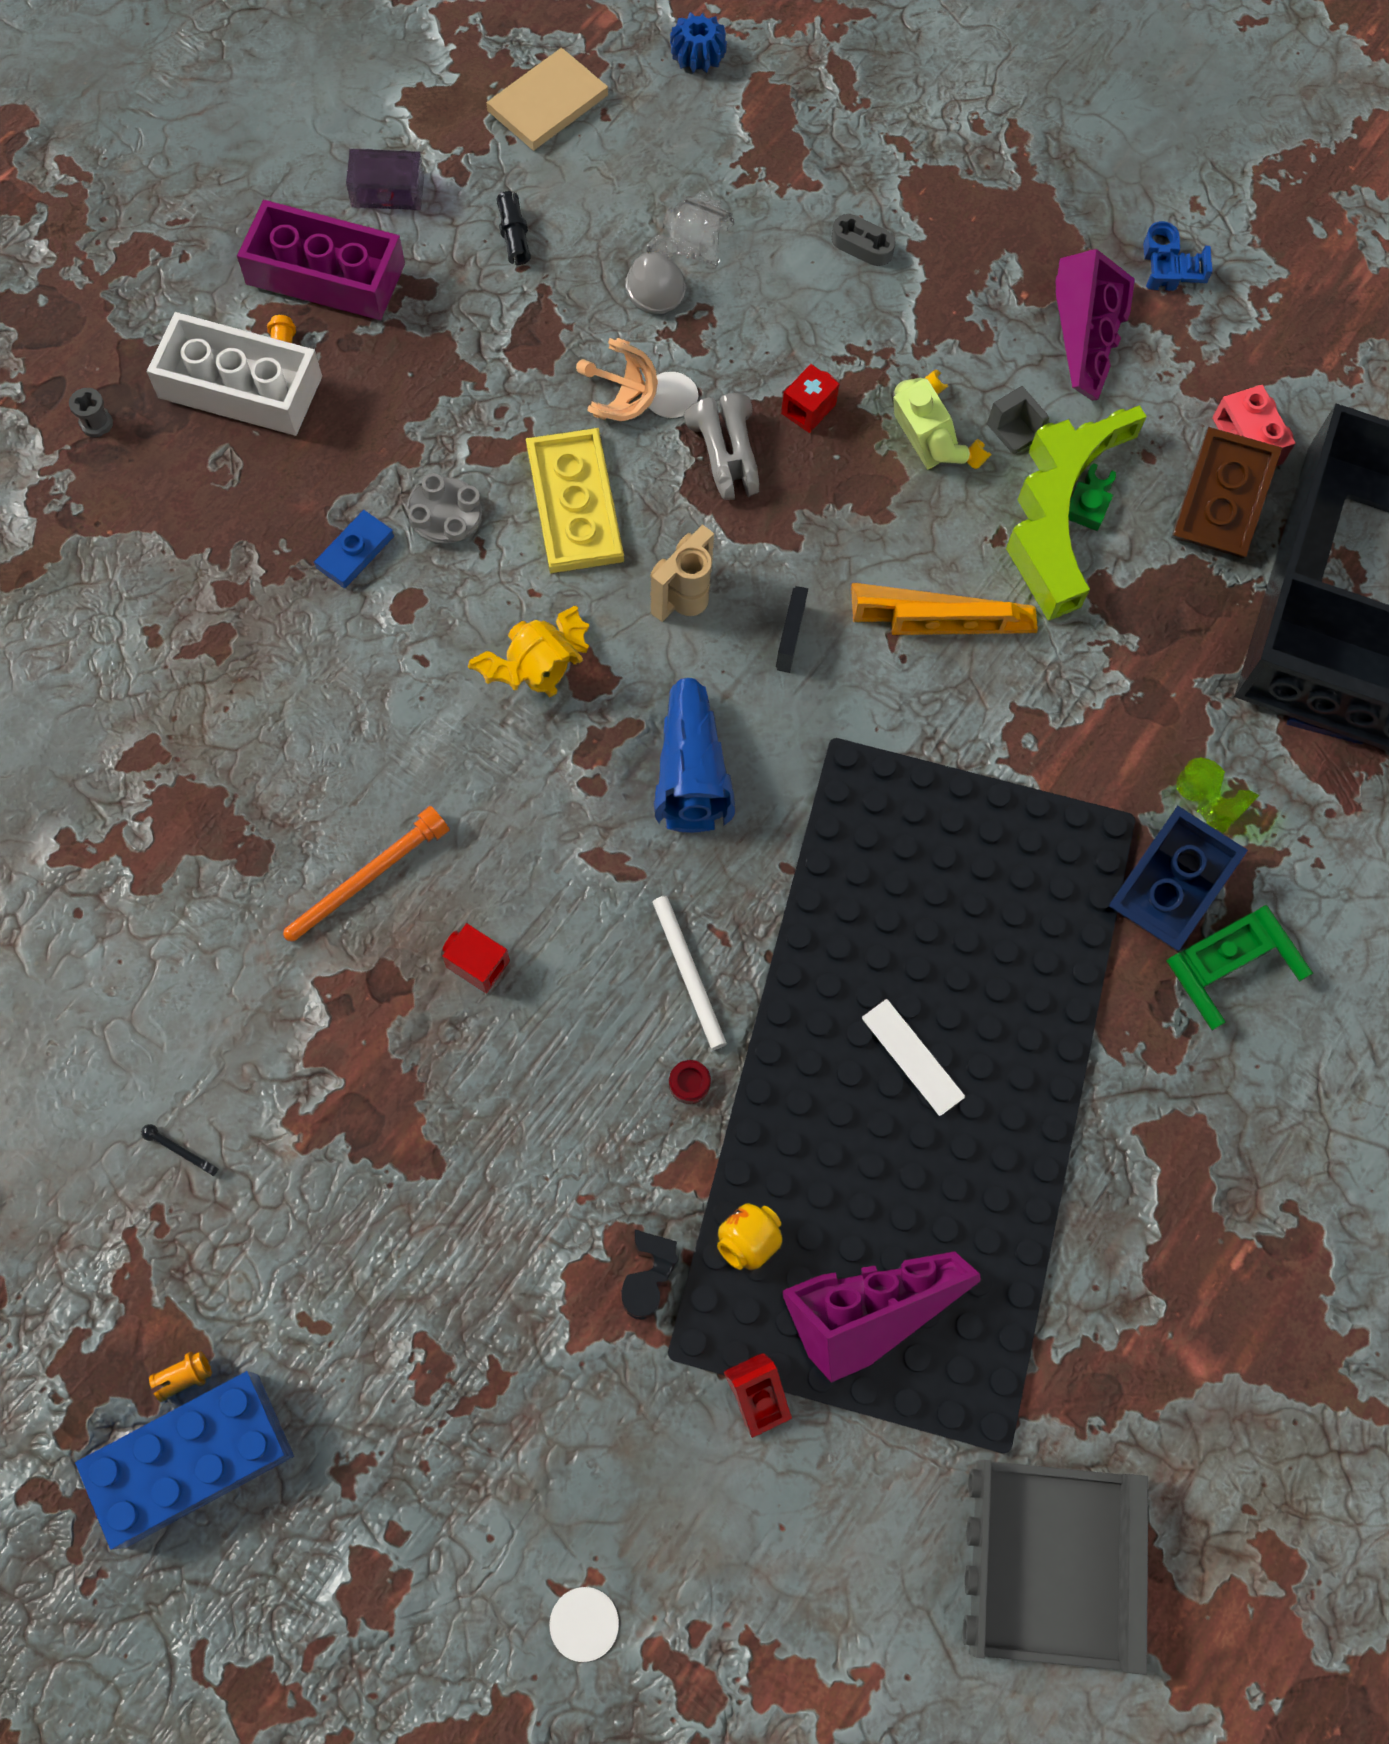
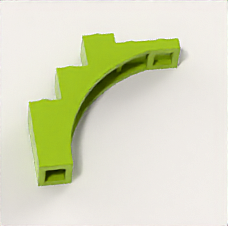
(1043, 542)

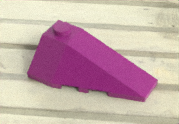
(1092, 304)
(864, 1316)

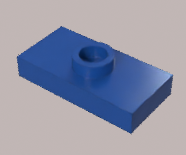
(354, 549)

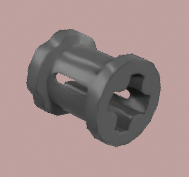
(89, 408)

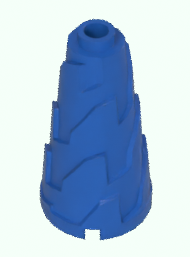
(692, 767)

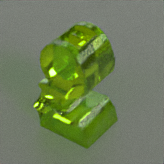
(1202, 783)

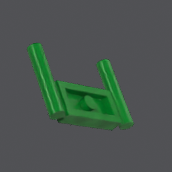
(1228, 952)

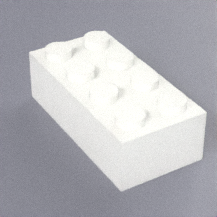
(235, 373)

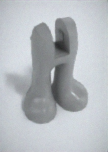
(734, 410)

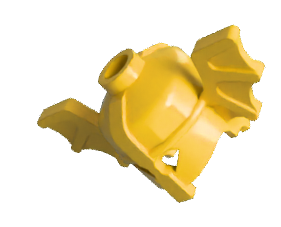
(535, 650)

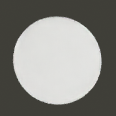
(673, 395)
(584, 1624)

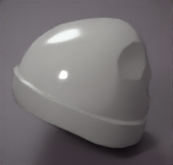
(655, 283)

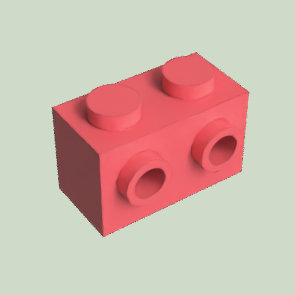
(1254, 416)

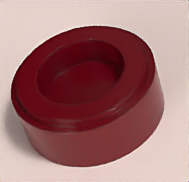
(689, 1082)

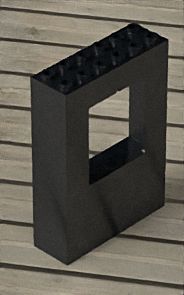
(1315, 645)

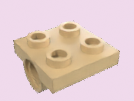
(684, 578)

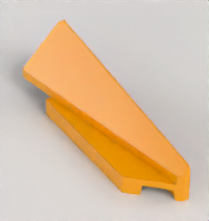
(936, 613)

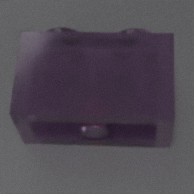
(385, 179)

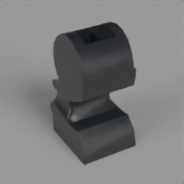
(641, 1289)

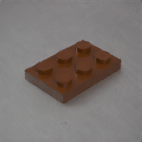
(1226, 492)

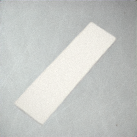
(913, 1057)

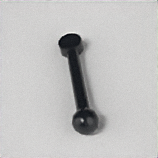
(150, 1132)

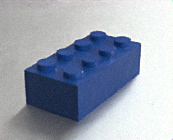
(183, 1460)

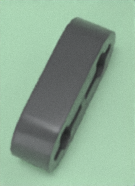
(863, 239)

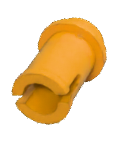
(281, 328)
(182, 1375)

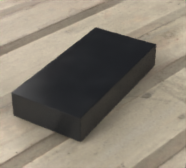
(791, 629)

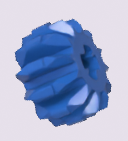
(698, 42)

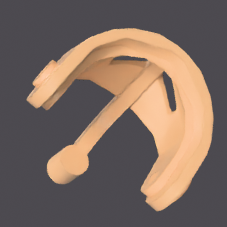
(631, 383)

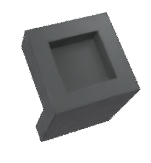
(1016, 419)

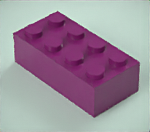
(321, 259)

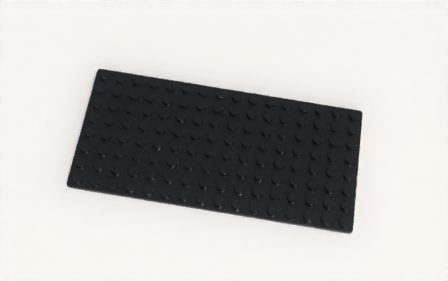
(993, 944)

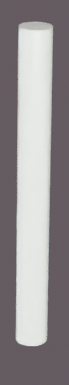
(689, 973)

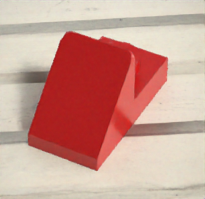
(759, 1394)

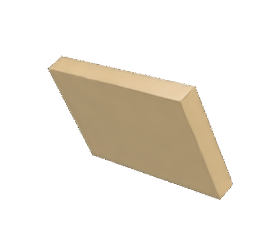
(547, 98)

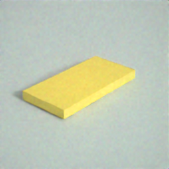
(574, 500)

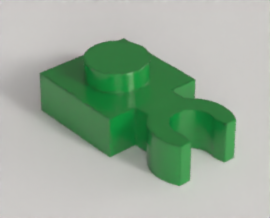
(1091, 499)

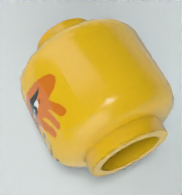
(749, 1236)

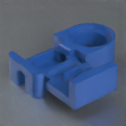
(1168, 266)

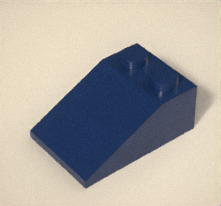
(1178, 878)

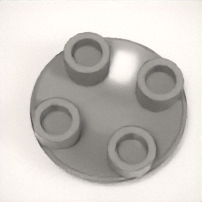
(444, 509)

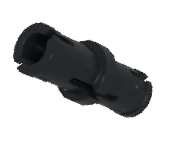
(513, 228)

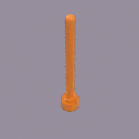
(427, 827)

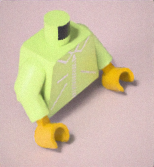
(930, 424)

